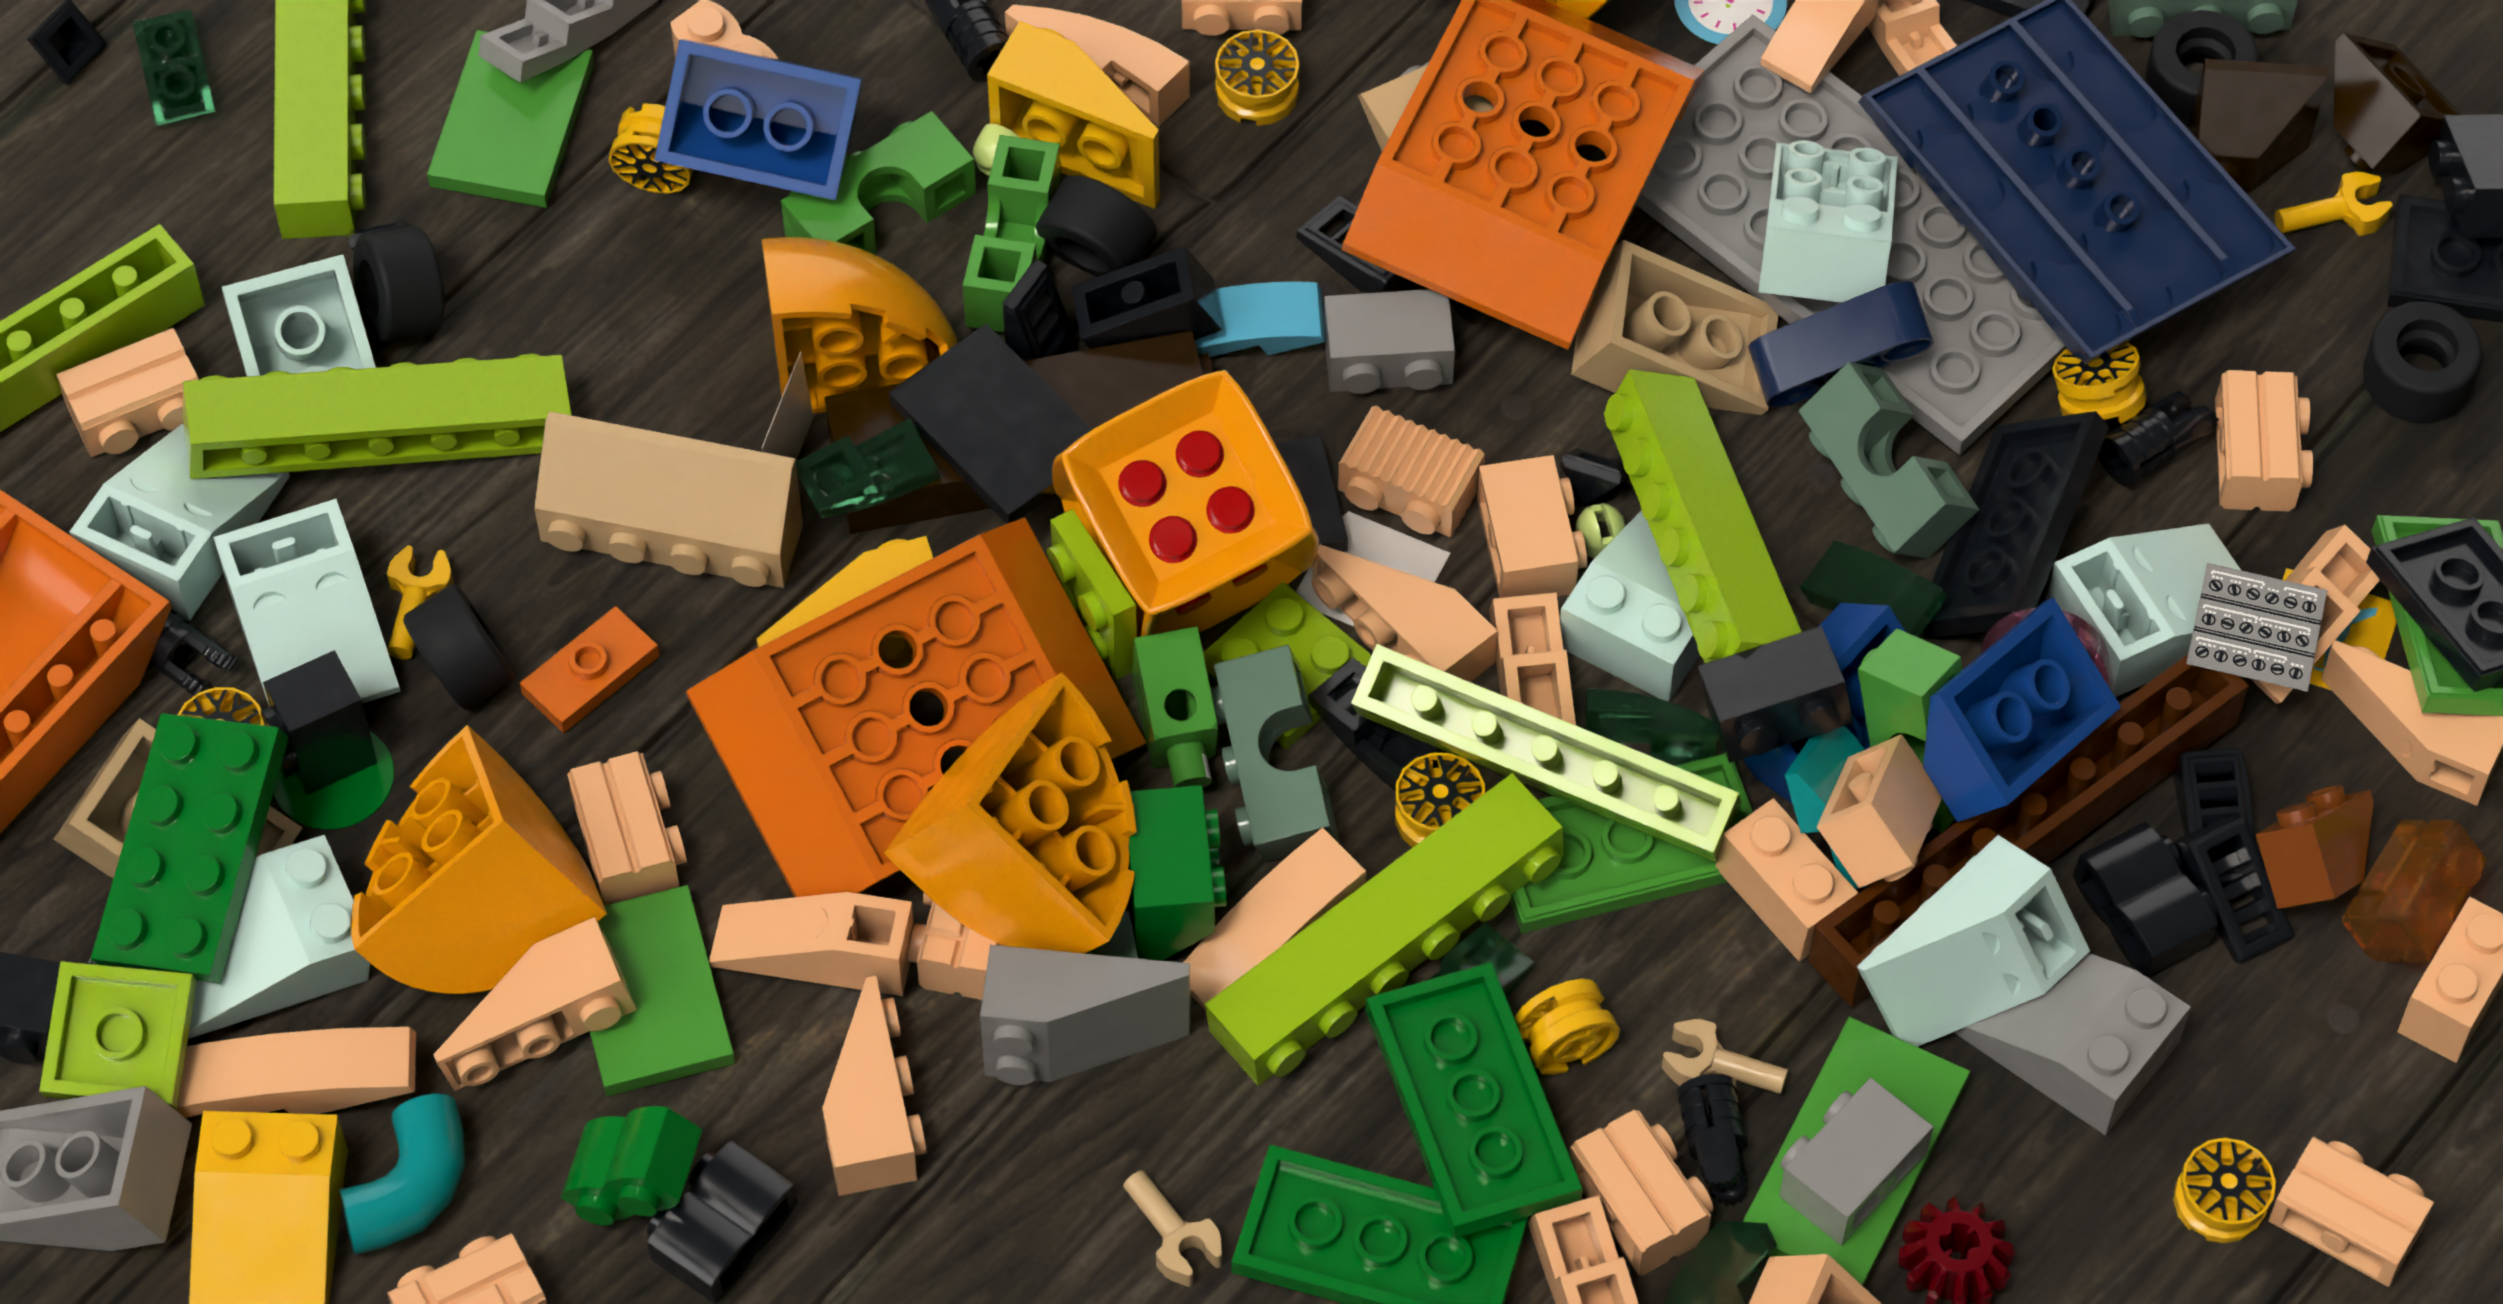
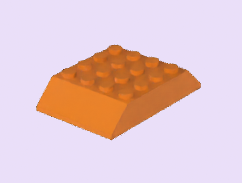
(69, 648)

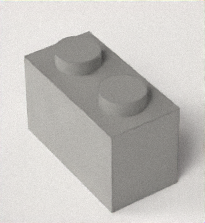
(1388, 341)
(1854, 1160)

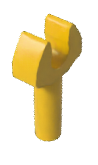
(2344, 207)
(414, 592)

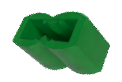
(631, 1164)

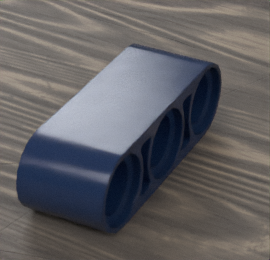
(1865, 330)

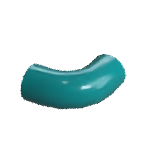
(421, 1182)

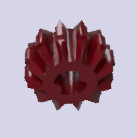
(1930, 1249)

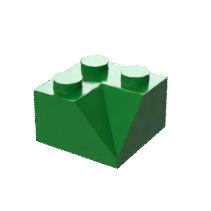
(1175, 870)

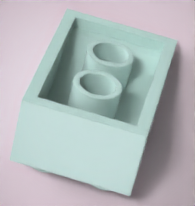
(298, 320)
(1629, 616)
(287, 939)

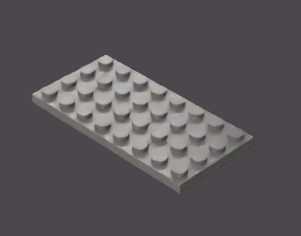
(1715, 198)

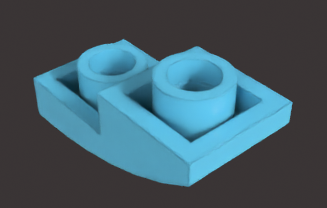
(1267, 316)

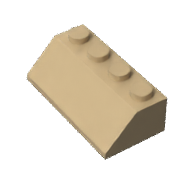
(668, 500)

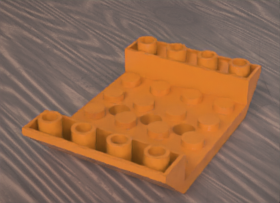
(1508, 214)
(826, 728)

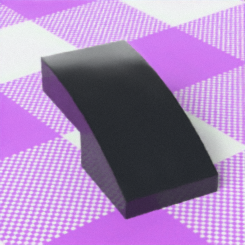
(1374, 744)

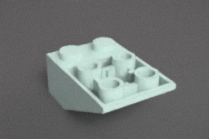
(1828, 222)
(164, 523)
(2140, 596)
(305, 597)
(1975, 947)

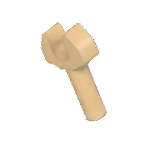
(1716, 1060)
(1175, 1232)

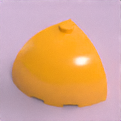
(848, 316)
(1028, 829)
(468, 876)

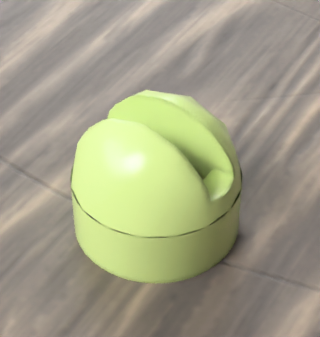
(986, 145)
(1588, 524)

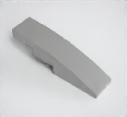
(555, 33)

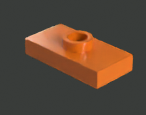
(589, 669)

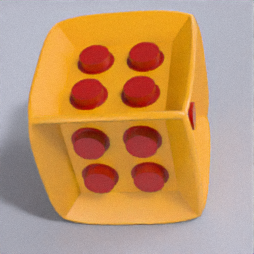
(1189, 504)

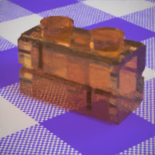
(2414, 890)

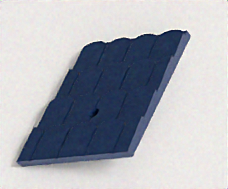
(2100, 212)

